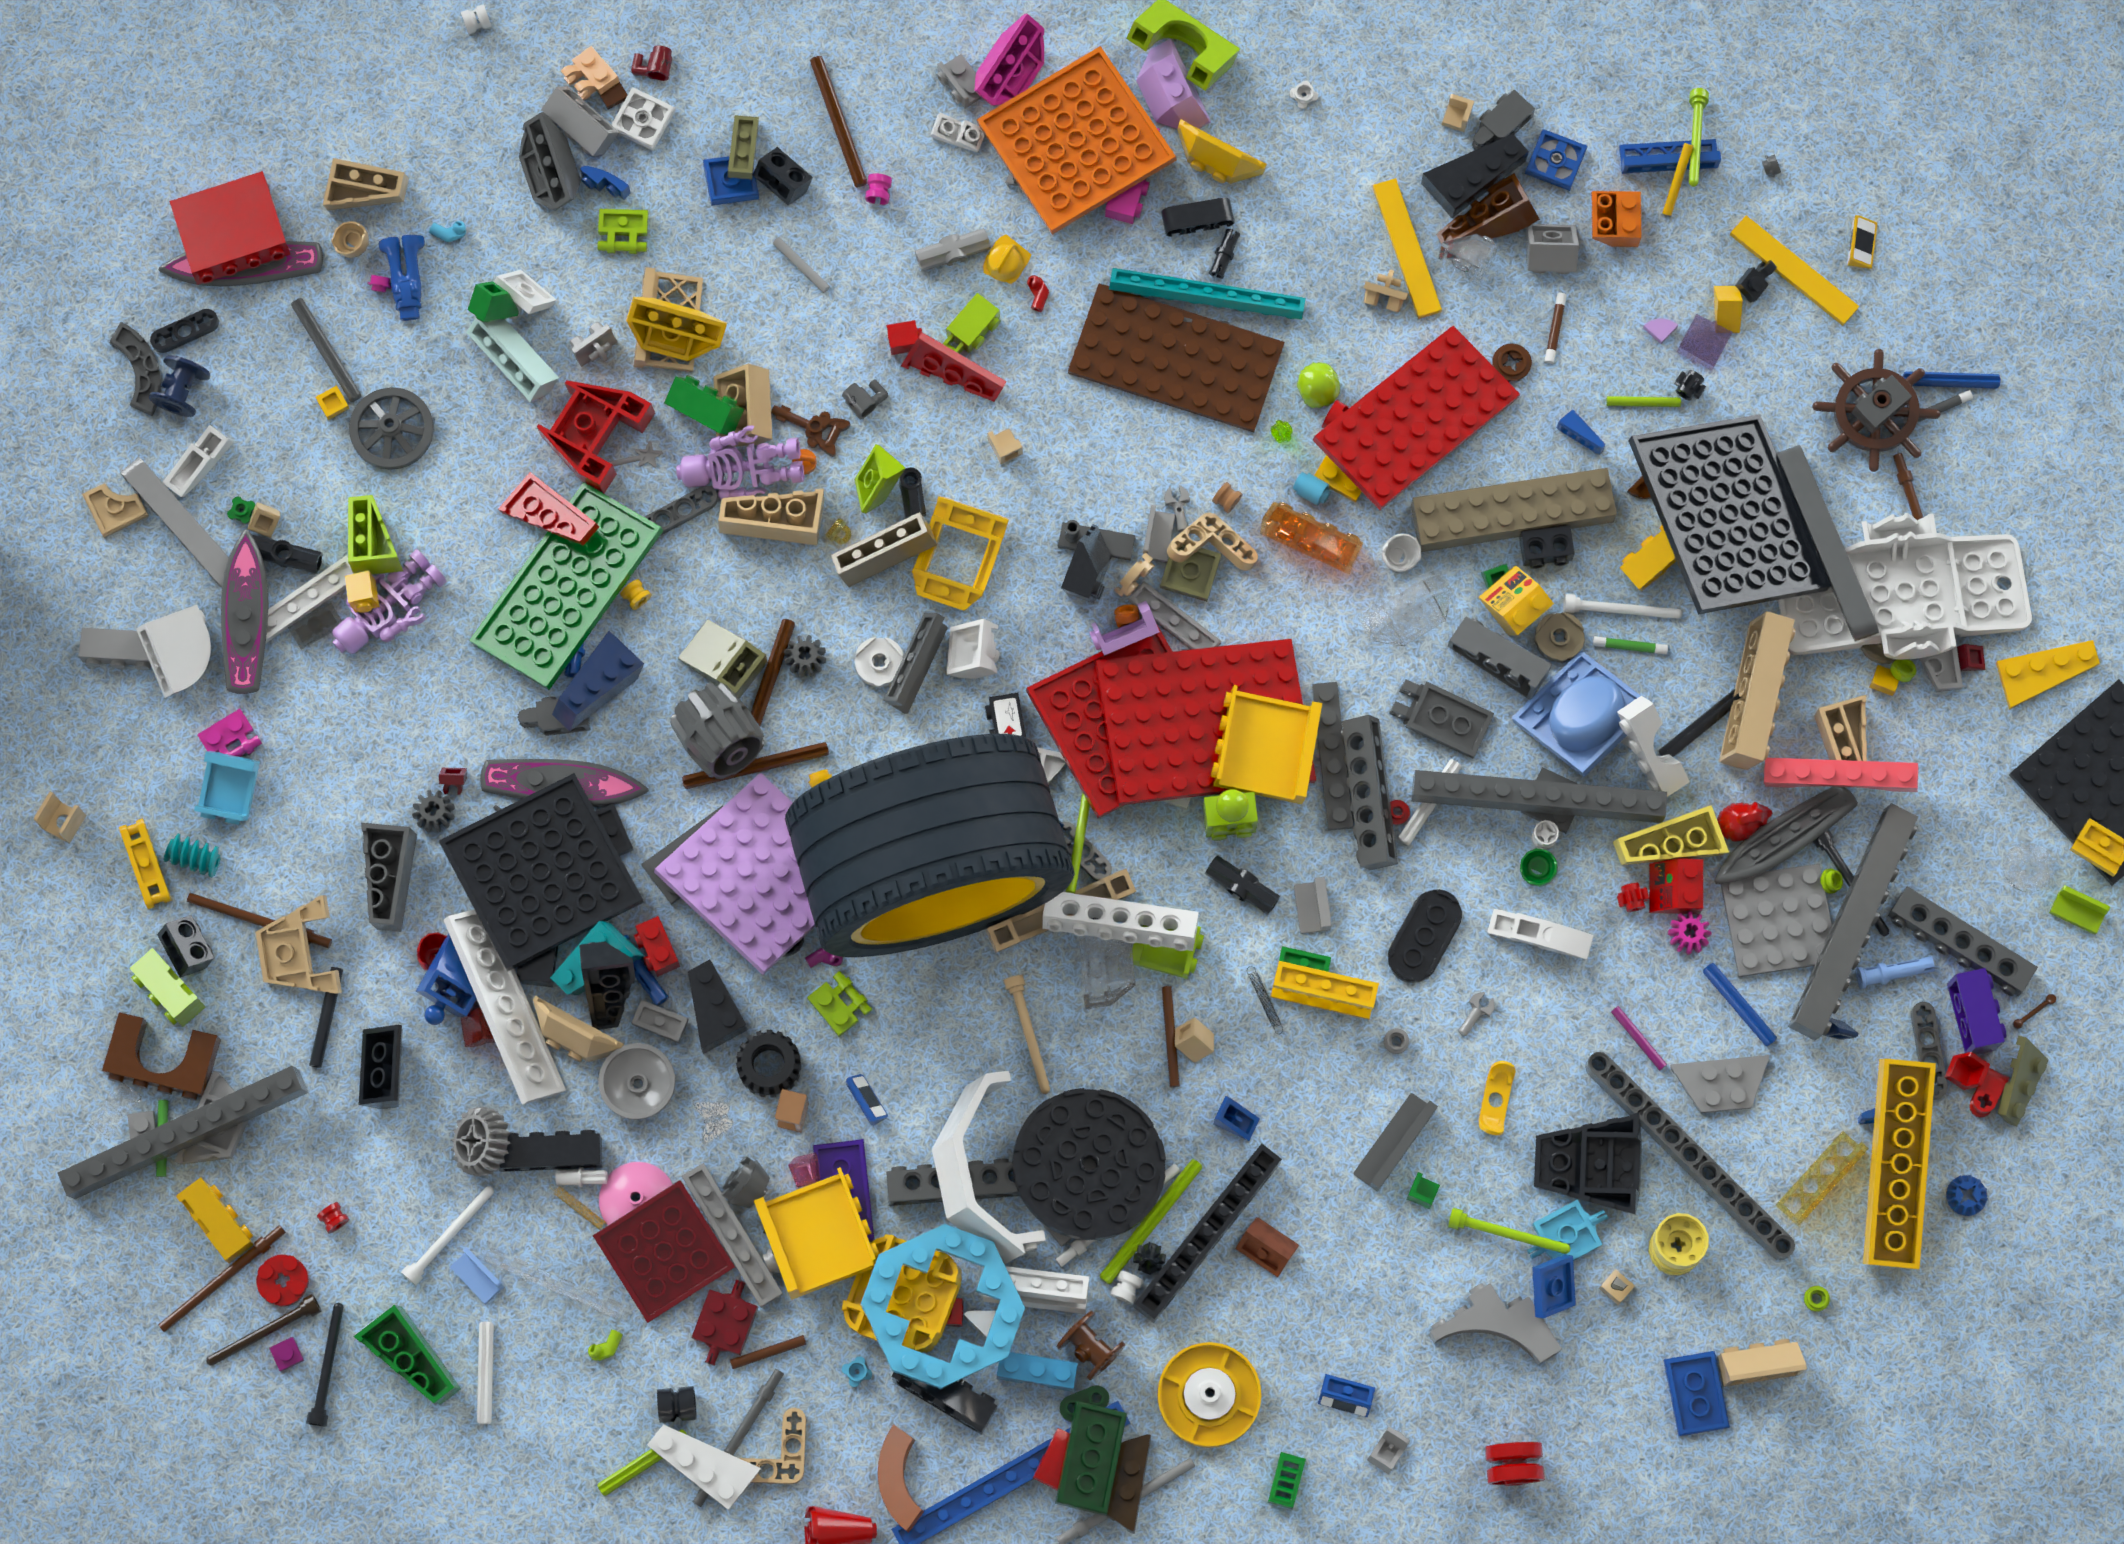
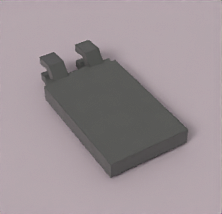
(1443, 717)

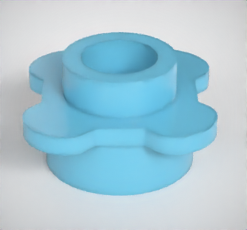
(849, 1370)

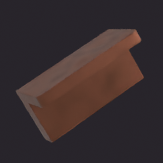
(1267, 1246)

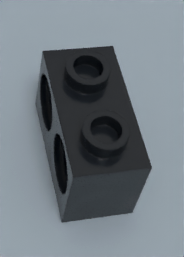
(782, 176)
(1544, 540)
(181, 948)

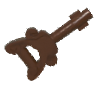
(815, 427)

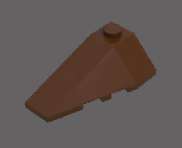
(1497, 214)

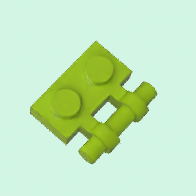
(622, 223)
(833, 1009)

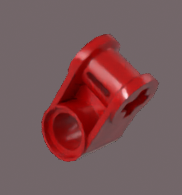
(1990, 1092)

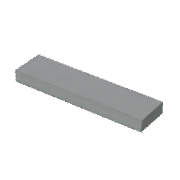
(1174, 619)

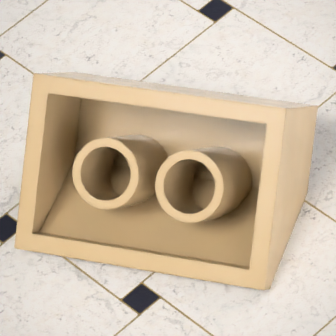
(751, 389)
(1761, 1362)

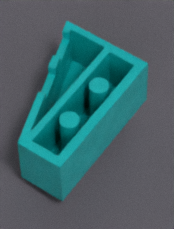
(569, 974)

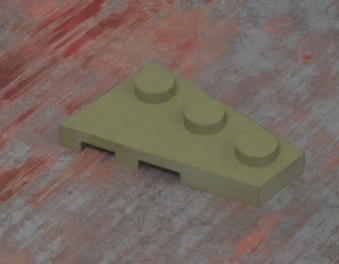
(2026, 1074)

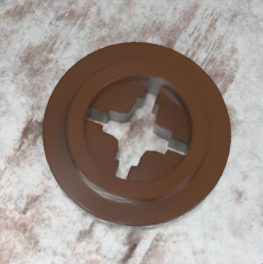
(1517, 353)

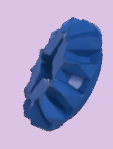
(1967, 1207)

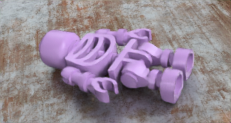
(698, 469)
(353, 633)

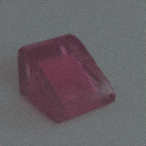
(805, 1169)

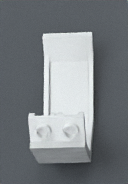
(955, 1178)

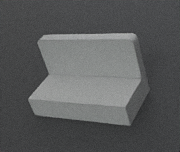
(1158, 534)
(1312, 906)

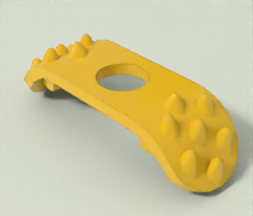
(1498, 1081)

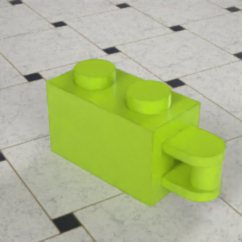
(972, 325)

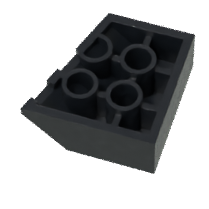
(1088, 567)

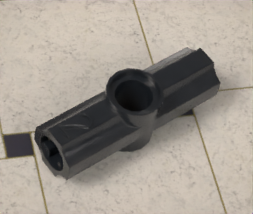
(298, 557)
(1242, 884)

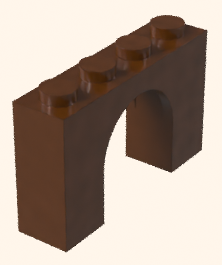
(188, 1078)

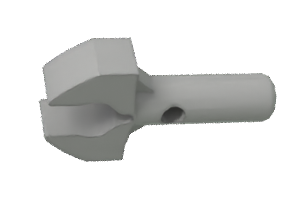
(1178, 506)
(1476, 1013)

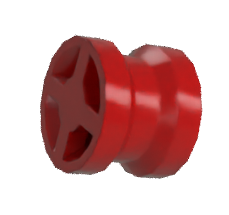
(332, 1217)

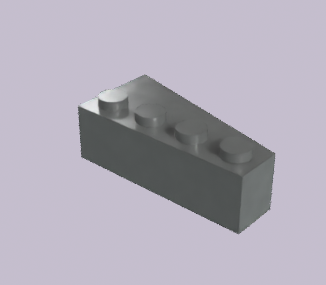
(1500, 657)
(388, 872)

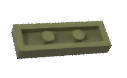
(743, 147)

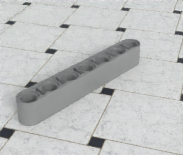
(176, 518)

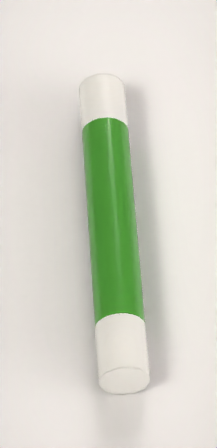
(1630, 645)

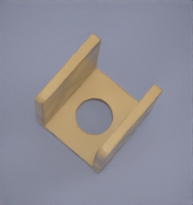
(51, 810)

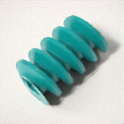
(192, 855)

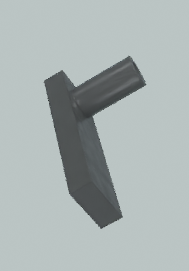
(1119, 544)

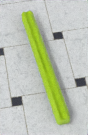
(1151, 1221)

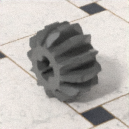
(815, 652)
(442, 813)

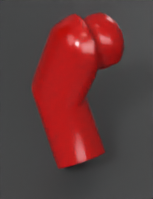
(1040, 292)

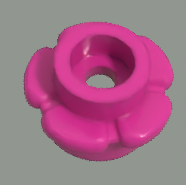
(379, 283)

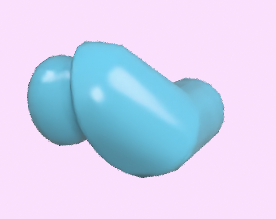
(450, 234)

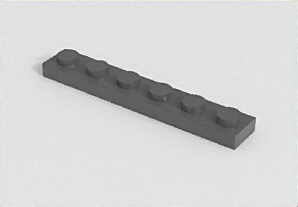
(1332, 757)

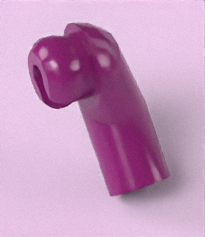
(822, 956)

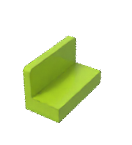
(2079, 909)

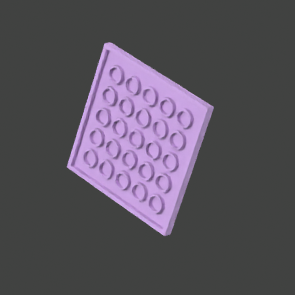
(745, 875)

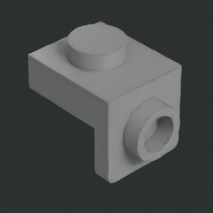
(1388, 1450)

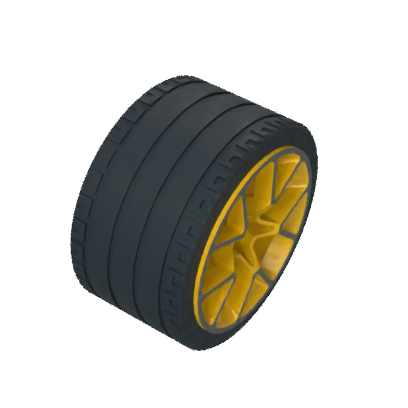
(928, 845)

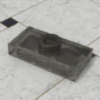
(315, 626)

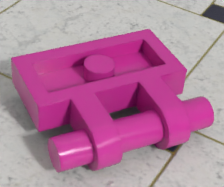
(228, 731)

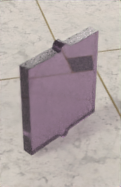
(1704, 342)

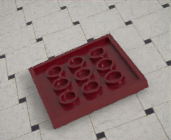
(663, 1251)

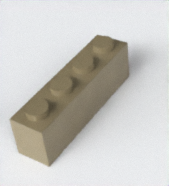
(884, 549)

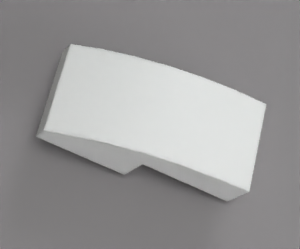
(957, 133)

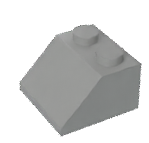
(1552, 248)

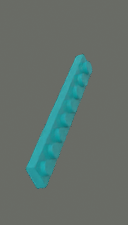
(1207, 293)

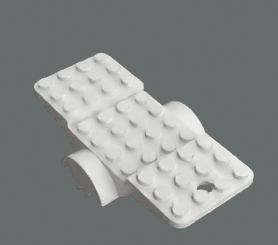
(1919, 591)

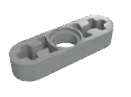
(1090, 870)

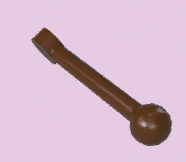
(2050, 999)

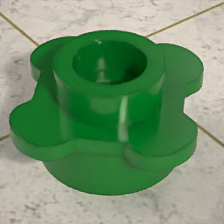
(244, 516)

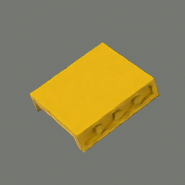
(1266, 746)
(817, 1235)

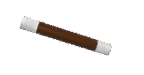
(1555, 328)

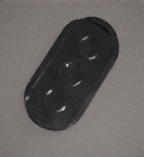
(1424, 936)

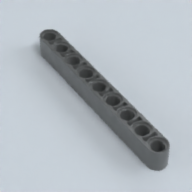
(1828, 544)

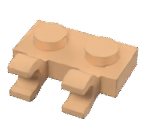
(594, 69)

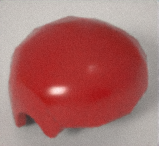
(428, 947)

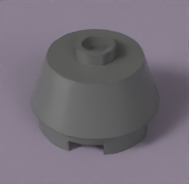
(746, 1184)

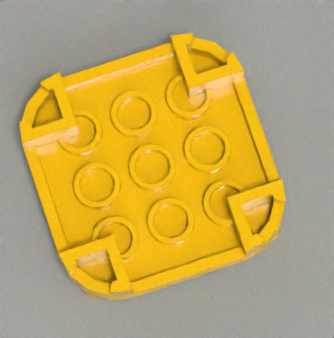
(916, 1297)

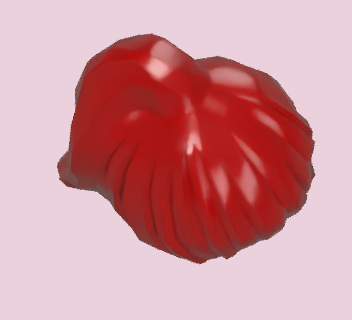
(1742, 820)

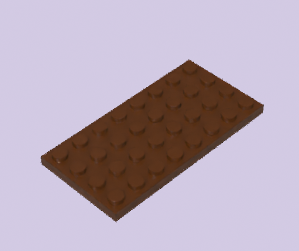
(1182, 364)

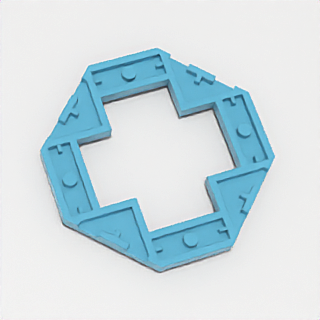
(993, 1283)

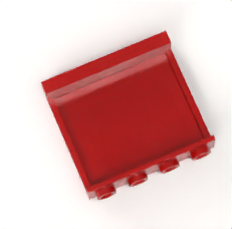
(229, 228)

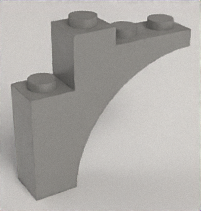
(1491, 1317)

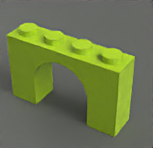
(1167, 21)

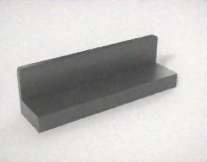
(916, 662)
(1395, 1141)

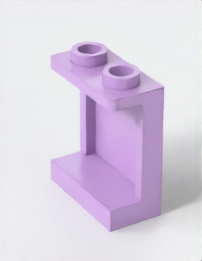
(1126, 634)

